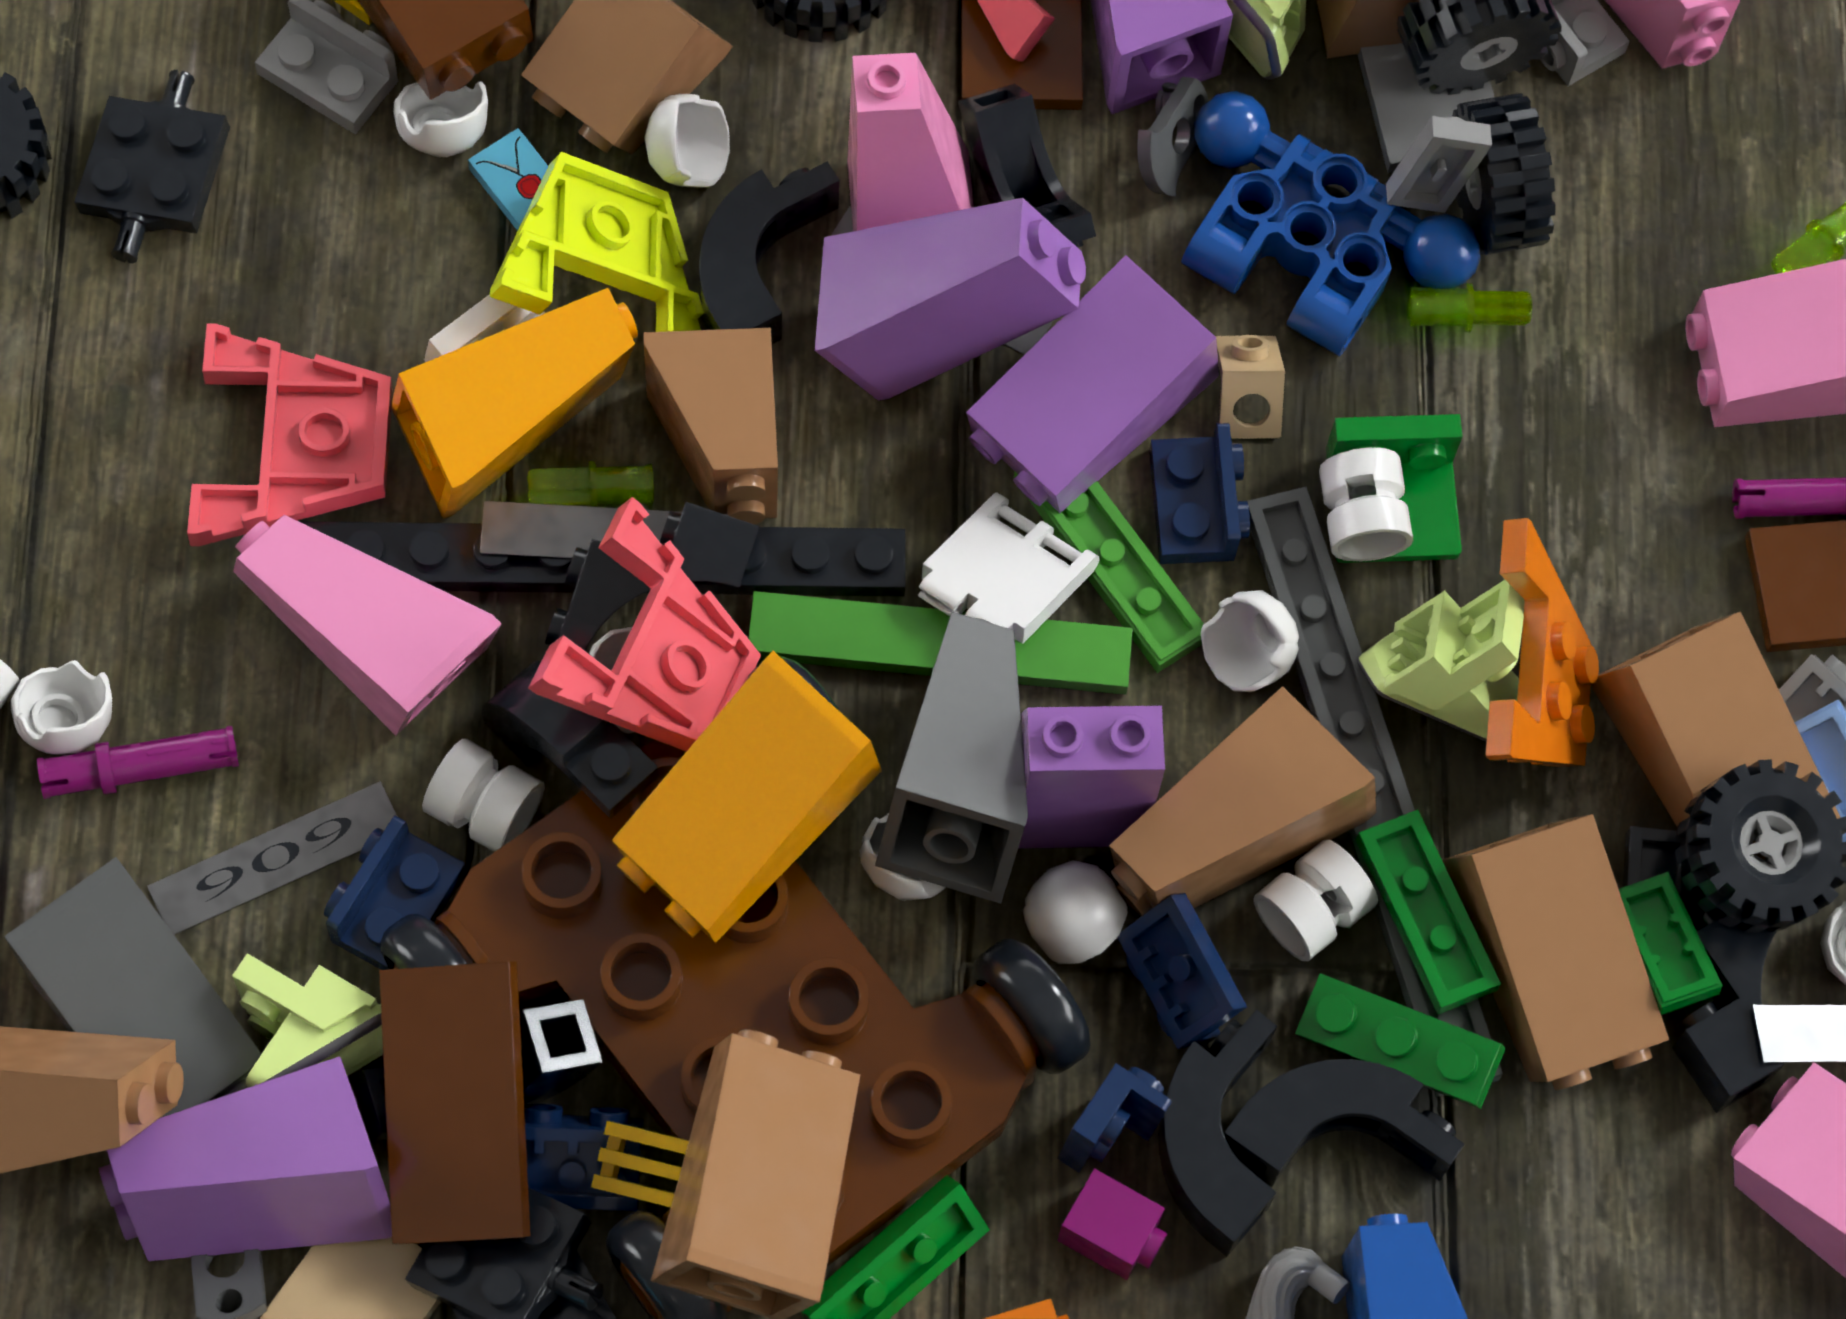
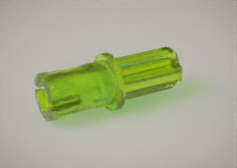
(1821, 243)
(1468, 307)
(590, 485)

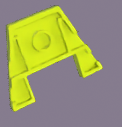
(604, 231)

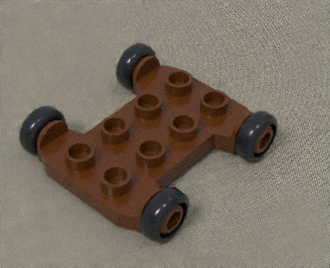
(658, 1001)

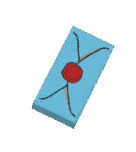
(510, 174)

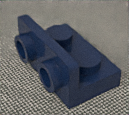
(1198, 497)
(395, 880)
(1181, 972)
(1124, 1099)
(565, 1155)

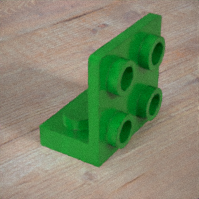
(1427, 456)

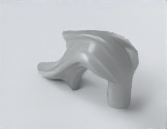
(1286, 1279)

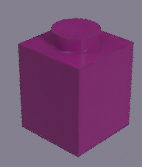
(1113, 1225)

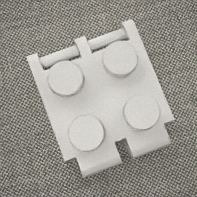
(1002, 572)

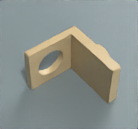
(1251, 367)

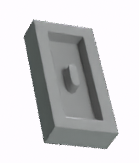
(1438, 164)

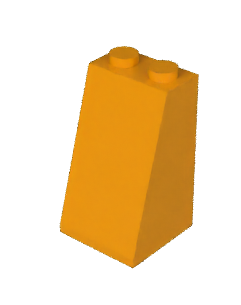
(507, 393)
(746, 800)

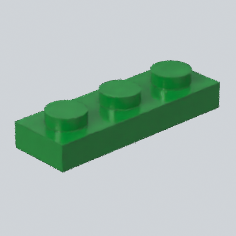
(1428, 912)
(1400, 1038)
(903, 1257)

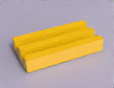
(614, 1158)

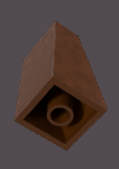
(451, 39)

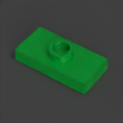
(1669, 944)

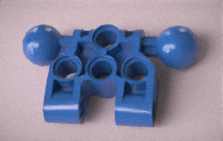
(1230, 242)

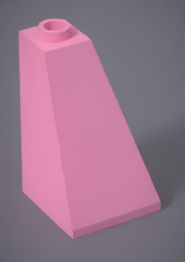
(902, 145)
(365, 620)

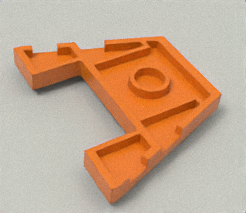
(1557, 664)

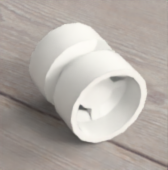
(1365, 504)
(474, 791)
(1308, 906)

